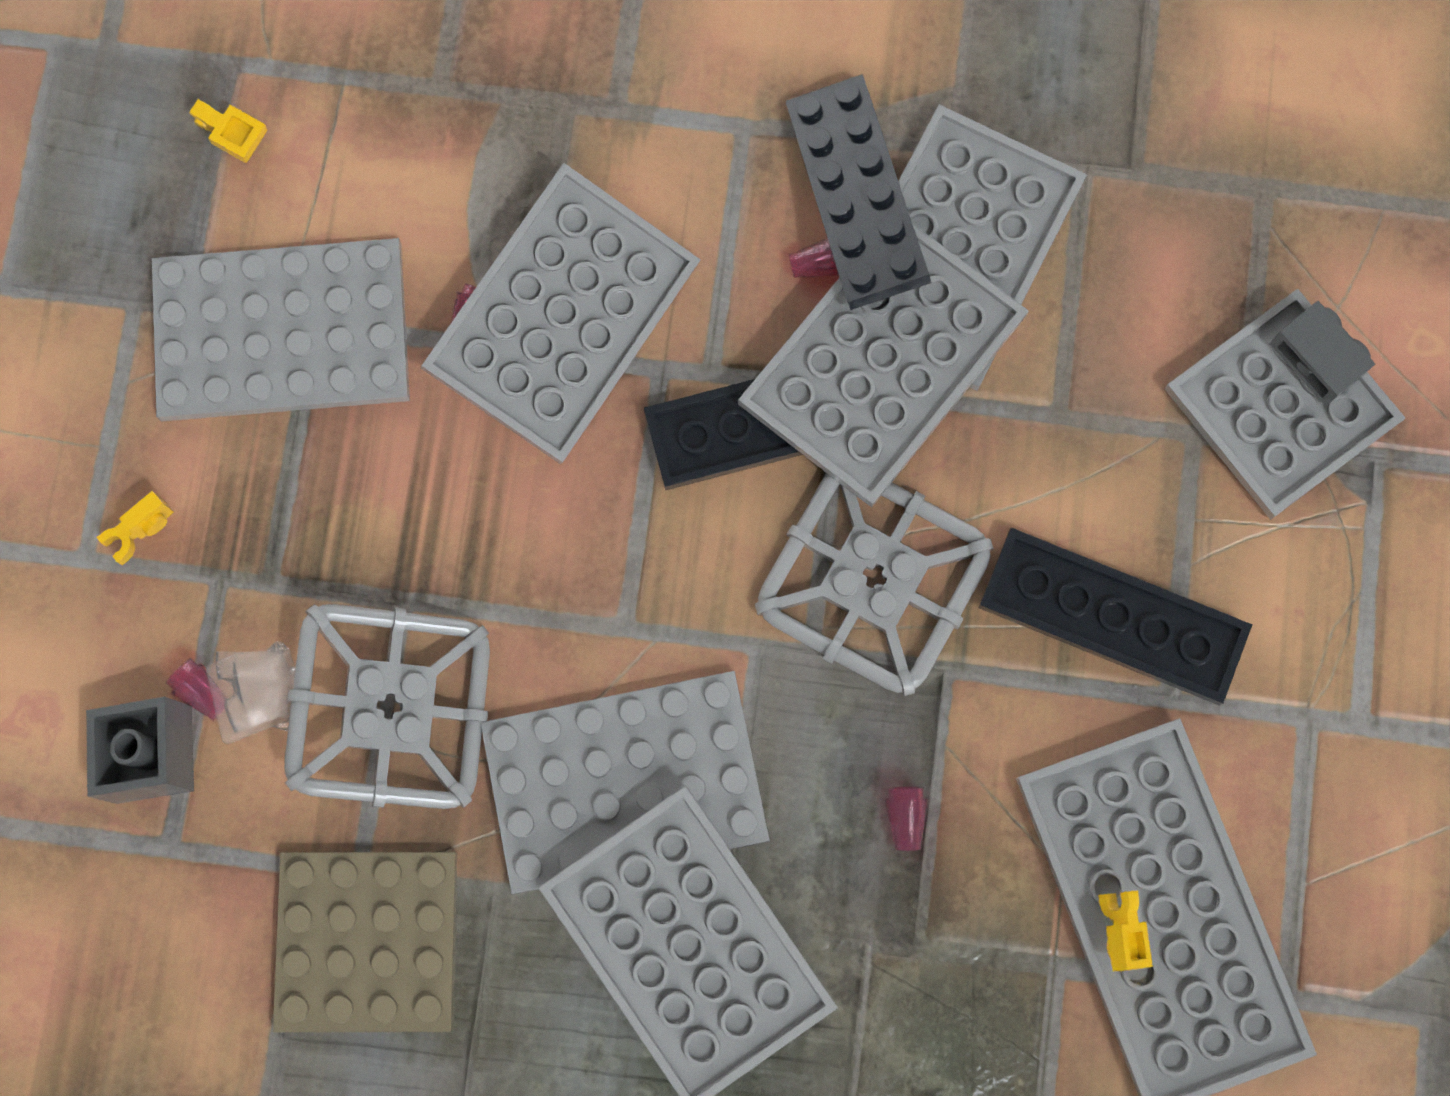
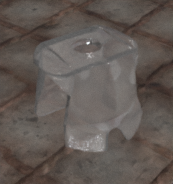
(251, 691)

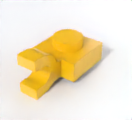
(232, 131)
(142, 519)
(1127, 938)

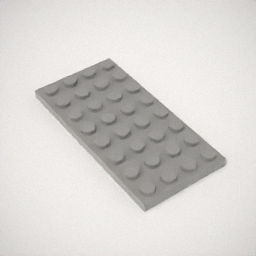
(1216, 993)

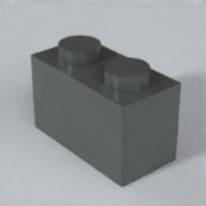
(1322, 352)

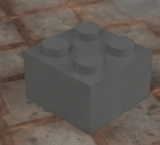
(139, 750)

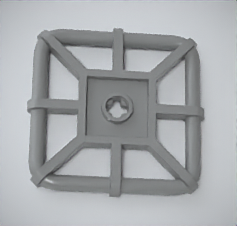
(882, 604)
(365, 725)

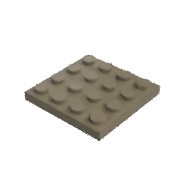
(366, 942)

